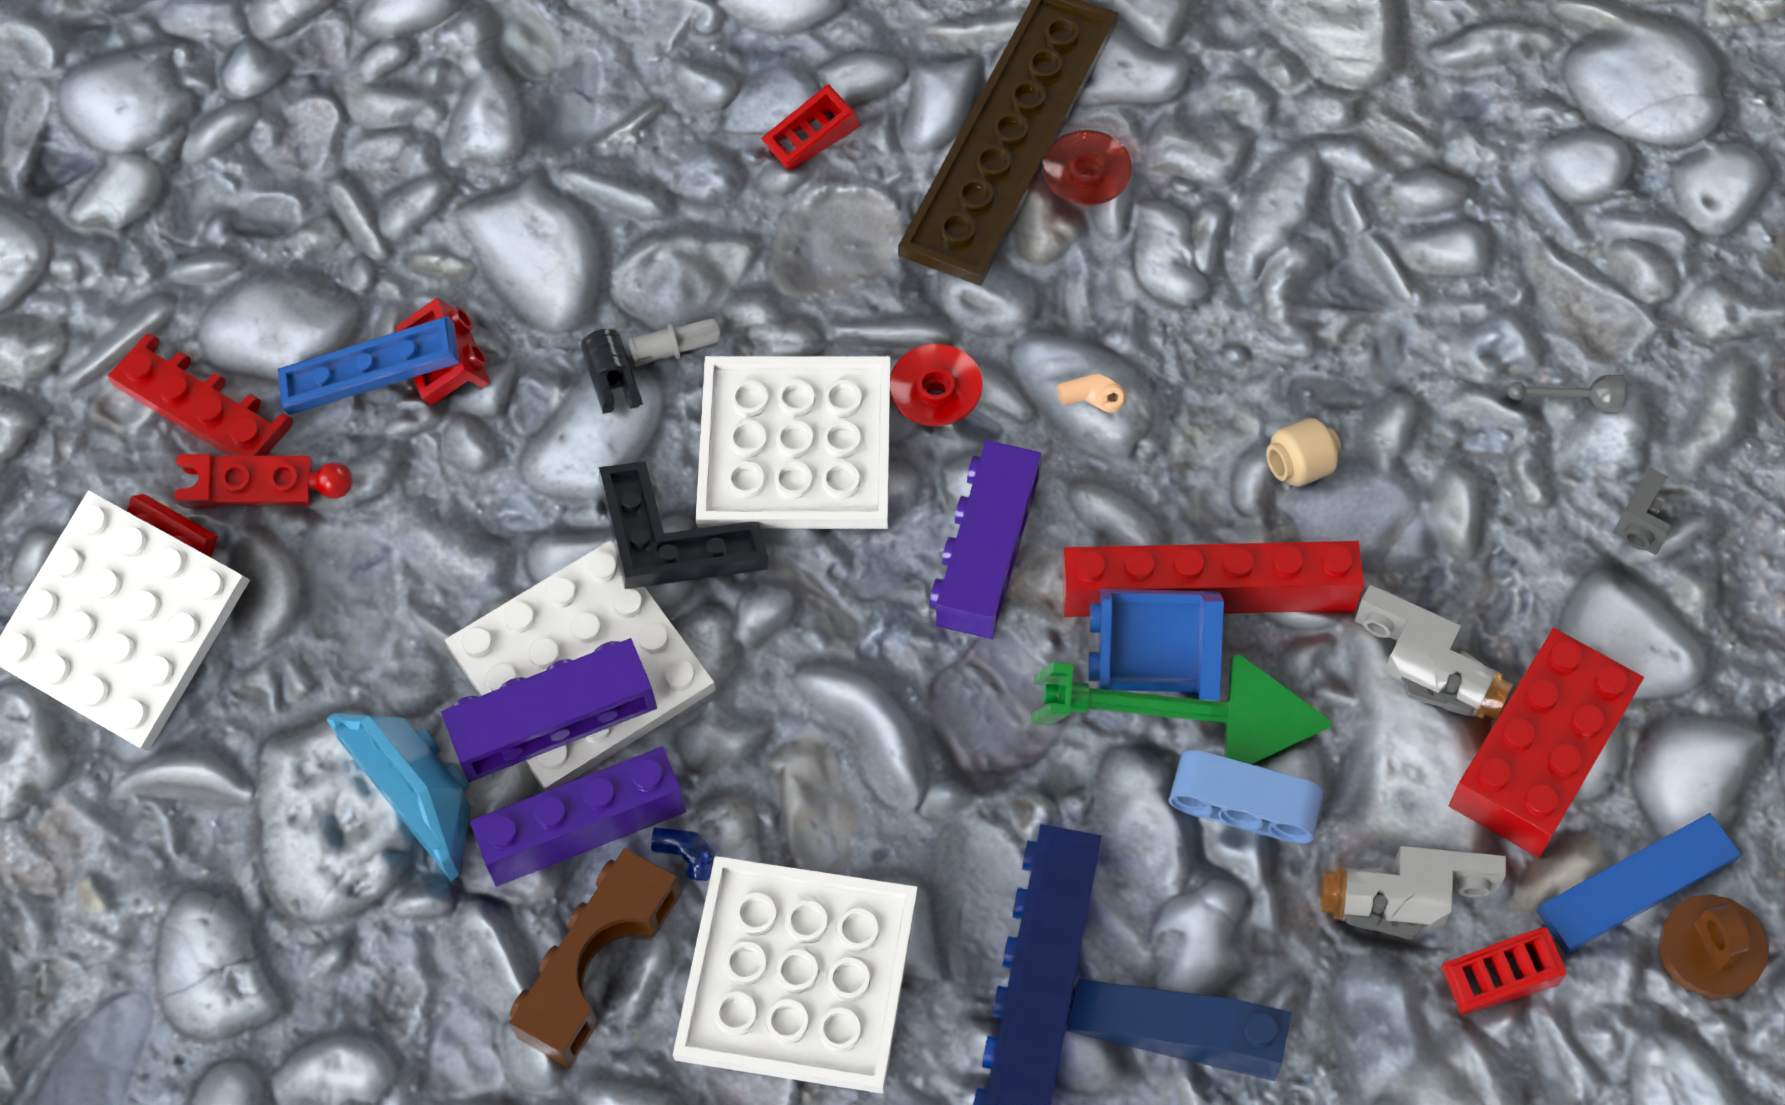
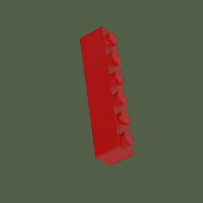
(1247, 575)

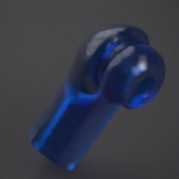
(689, 846)

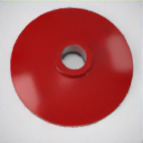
(941, 369)

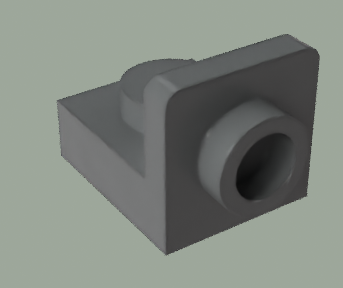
(1639, 521)

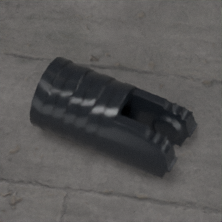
(609, 368)

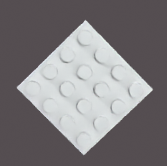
(795, 442)
(570, 619)
(119, 620)
(797, 974)

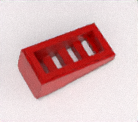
(814, 109)
(1545, 953)

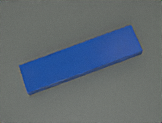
(368, 365)
(1638, 883)

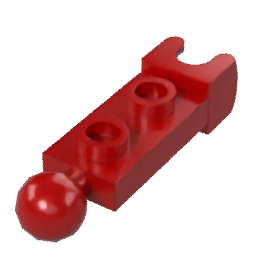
(258, 481)

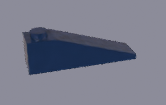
(1183, 1026)

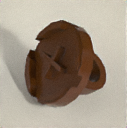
(1713, 946)

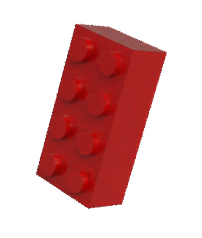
(1545, 742)

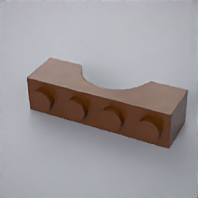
(629, 901)

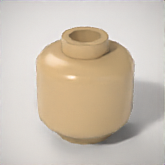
(1303, 452)

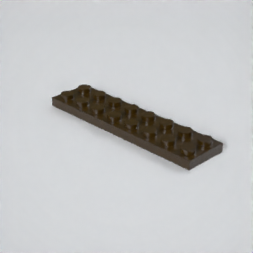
(1007, 137)

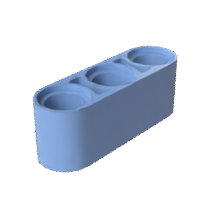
(1247, 796)

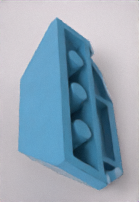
(411, 780)

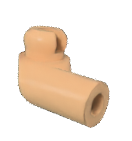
(1093, 389)

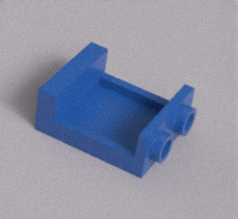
(1158, 641)

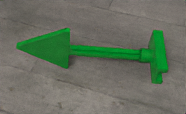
(1257, 717)

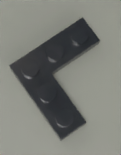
(656, 557)

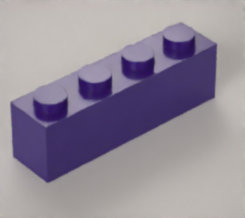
(987, 539)
(549, 709)
(578, 816)

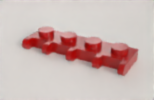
(196, 404)

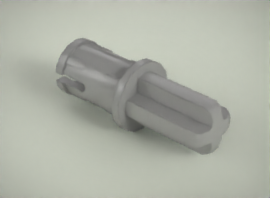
(671, 341)

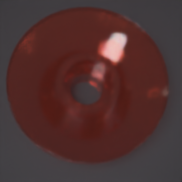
(1087, 154)

